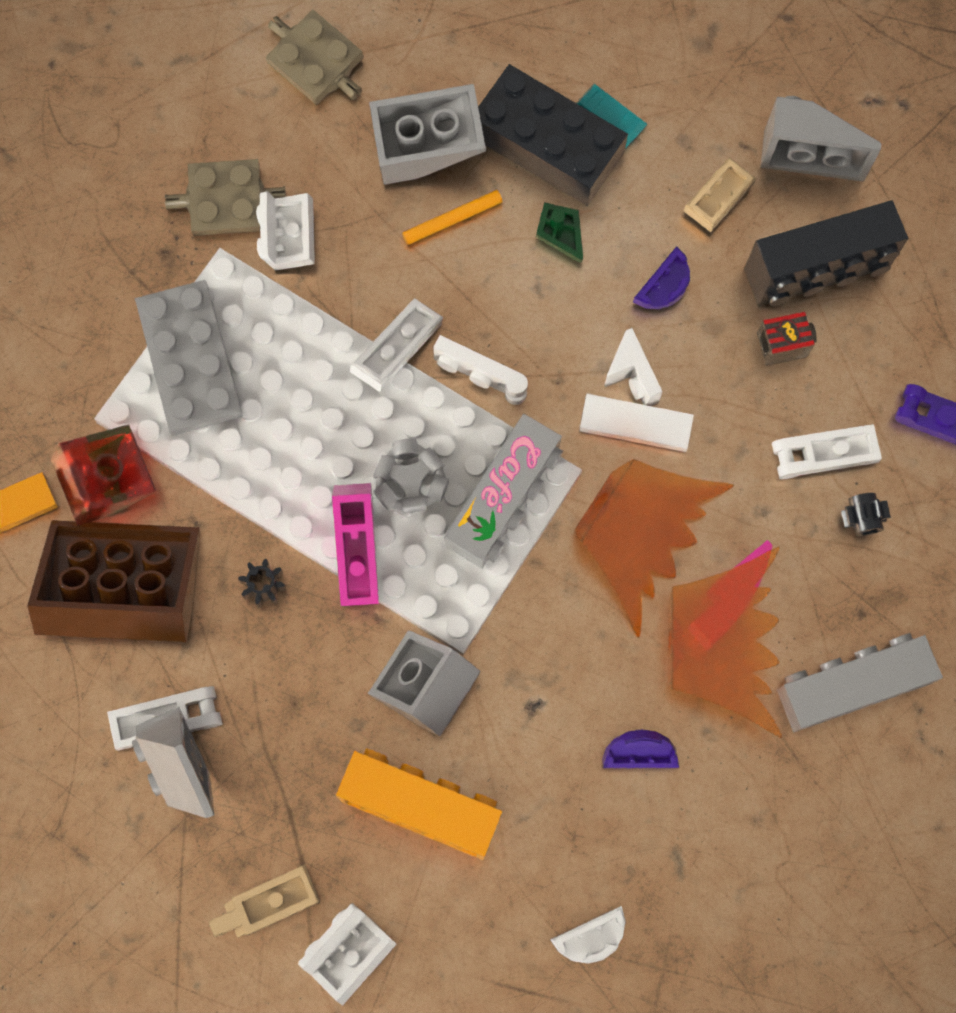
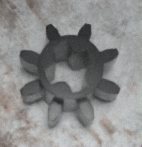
(866, 514)
(256, 575)

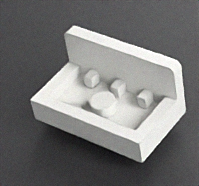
(286, 231)
(346, 953)

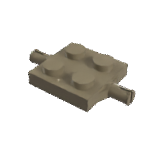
(315, 57)
(223, 197)

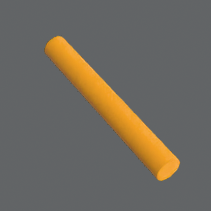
(452, 217)

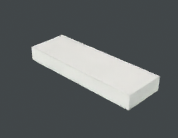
(396, 344)
(636, 423)

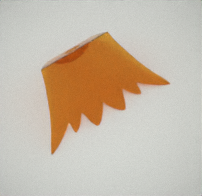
(635, 523)
(715, 643)

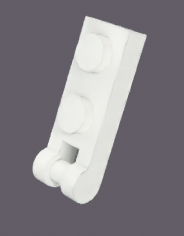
(481, 369)
(827, 451)
(124, 720)

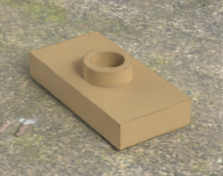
(719, 194)

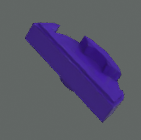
(666, 284)
(640, 750)

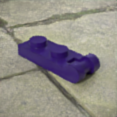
(939, 417)

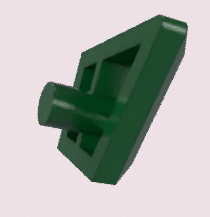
(561, 230)

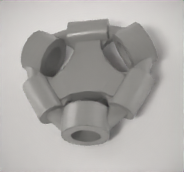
(409, 477)

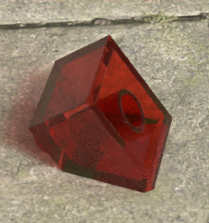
(102, 474)

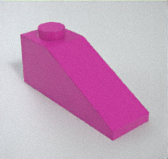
(355, 544)

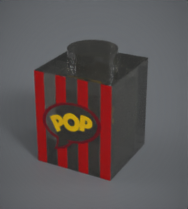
(786, 338)

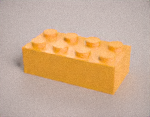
(418, 804)

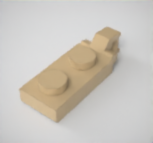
(267, 904)

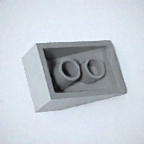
(426, 132)
(815, 142)
(175, 763)

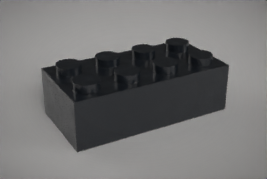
(550, 135)
(825, 254)

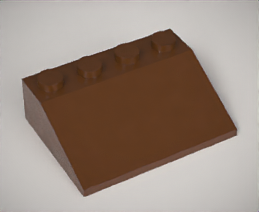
(115, 581)

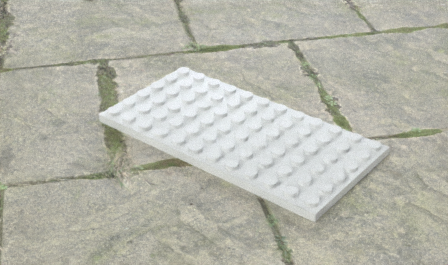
(324, 427)

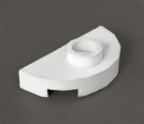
(593, 939)

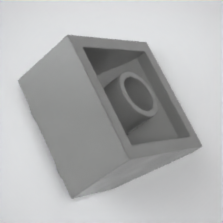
(424, 682)

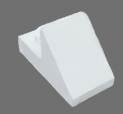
(632, 363)

